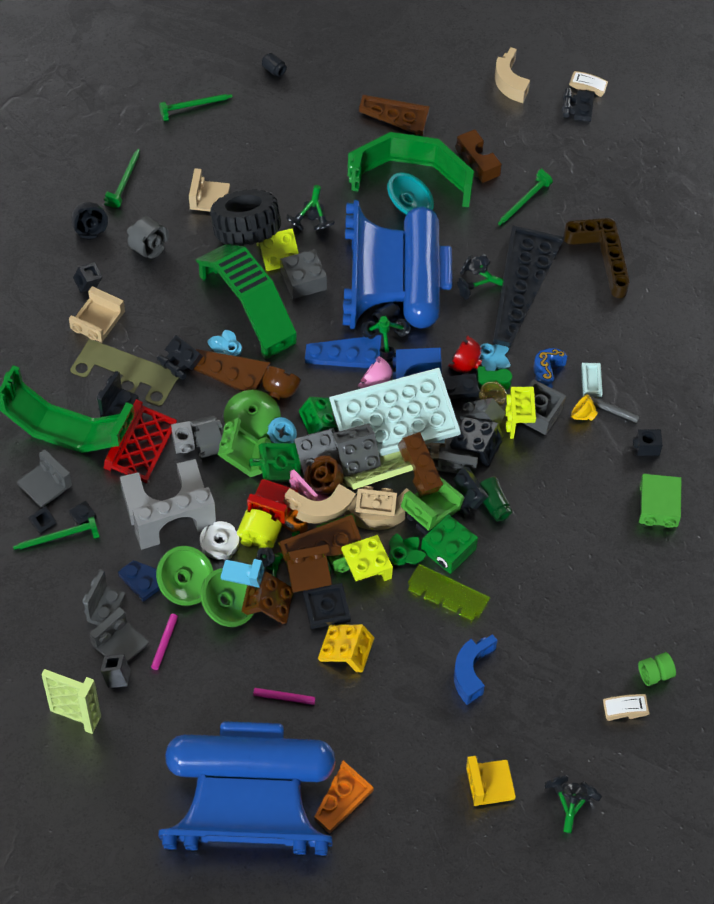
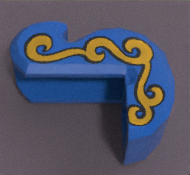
(545, 361)

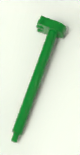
(165, 108)
(543, 179)
(115, 200)
(91, 525)

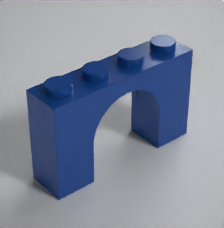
(416, 361)

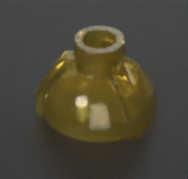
(493, 390)

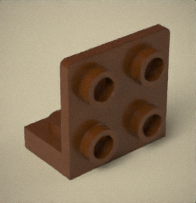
(308, 568)
(271, 598)

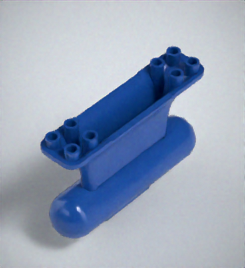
(397, 266)
(248, 787)

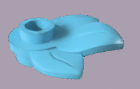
(223, 343)
(495, 357)

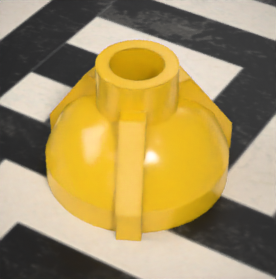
(584, 409)

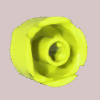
(258, 529)

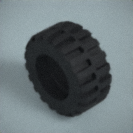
(245, 217)

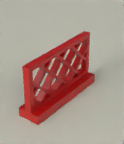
(115, 453)

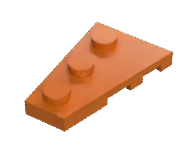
(342, 798)

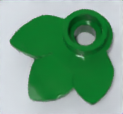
(406, 549)

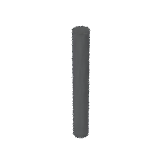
(615, 410)

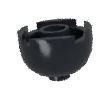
(89, 220)

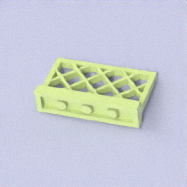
(390, 466)
(73, 699)

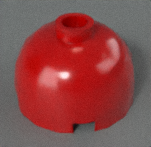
(466, 356)

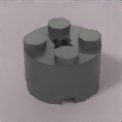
(147, 237)
(207, 435)

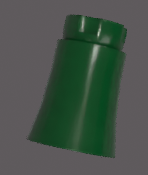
(496, 500)

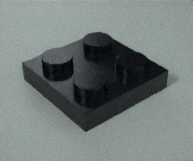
(326, 606)

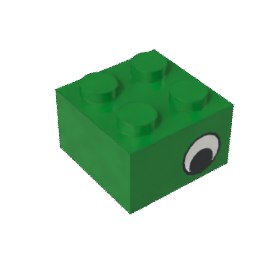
(449, 544)

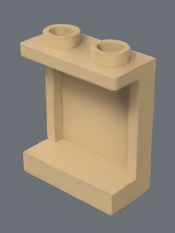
(97, 315)

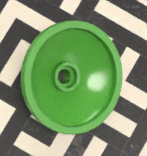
(258, 421)
(193, 568)
(232, 593)

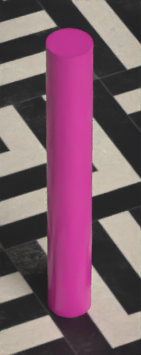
(164, 642)
(284, 696)

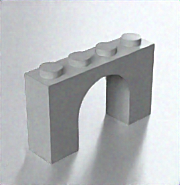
(136, 497)
(152, 517)

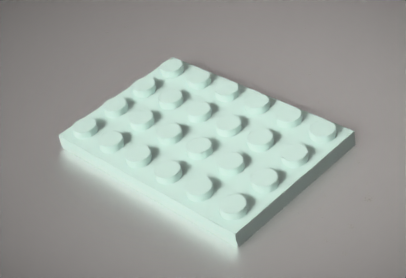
(399, 410)

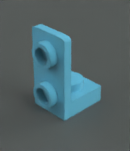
(243, 573)

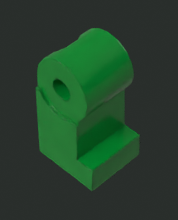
(502, 376)

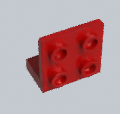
(270, 499)

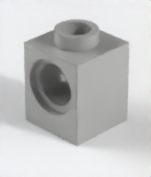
(180, 431)

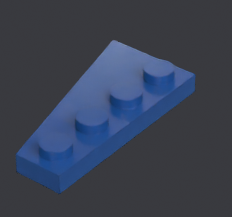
(351, 352)

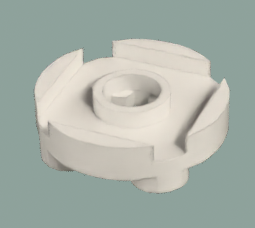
(213, 532)

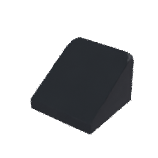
(42, 519)

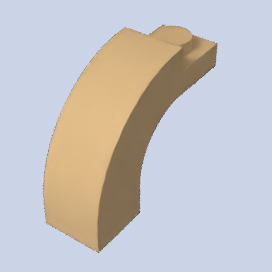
(508, 82)
(320, 511)
(378, 522)

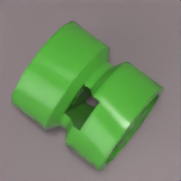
(660, 668)

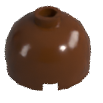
(280, 383)
(324, 475)

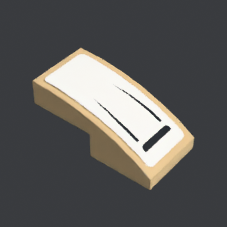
(587, 81)
(627, 705)

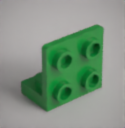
(318, 415)

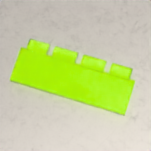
(452, 592)

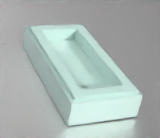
(591, 379)

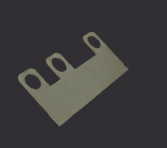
(130, 366)

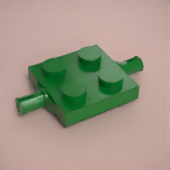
(277, 461)

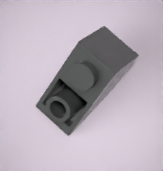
(483, 410)

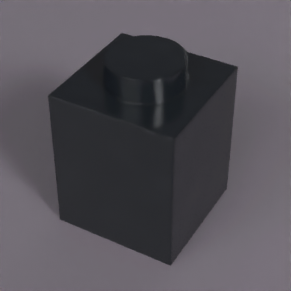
(115, 671)

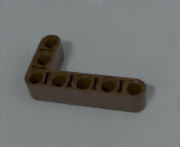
(605, 232)

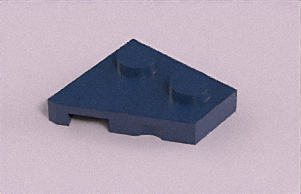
(140, 579)

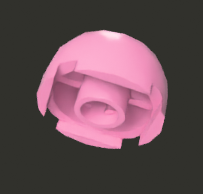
(376, 374)

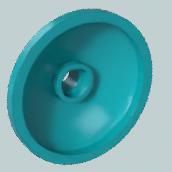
(409, 192)

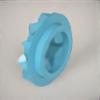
(288, 429)

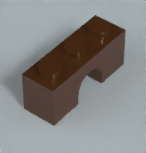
(484, 166)
(425, 473)

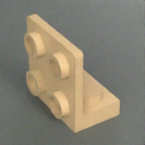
(205, 193)
(376, 502)

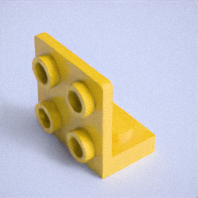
(347, 645)
(489, 781)

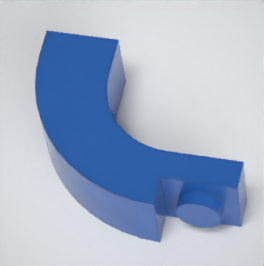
(466, 681)

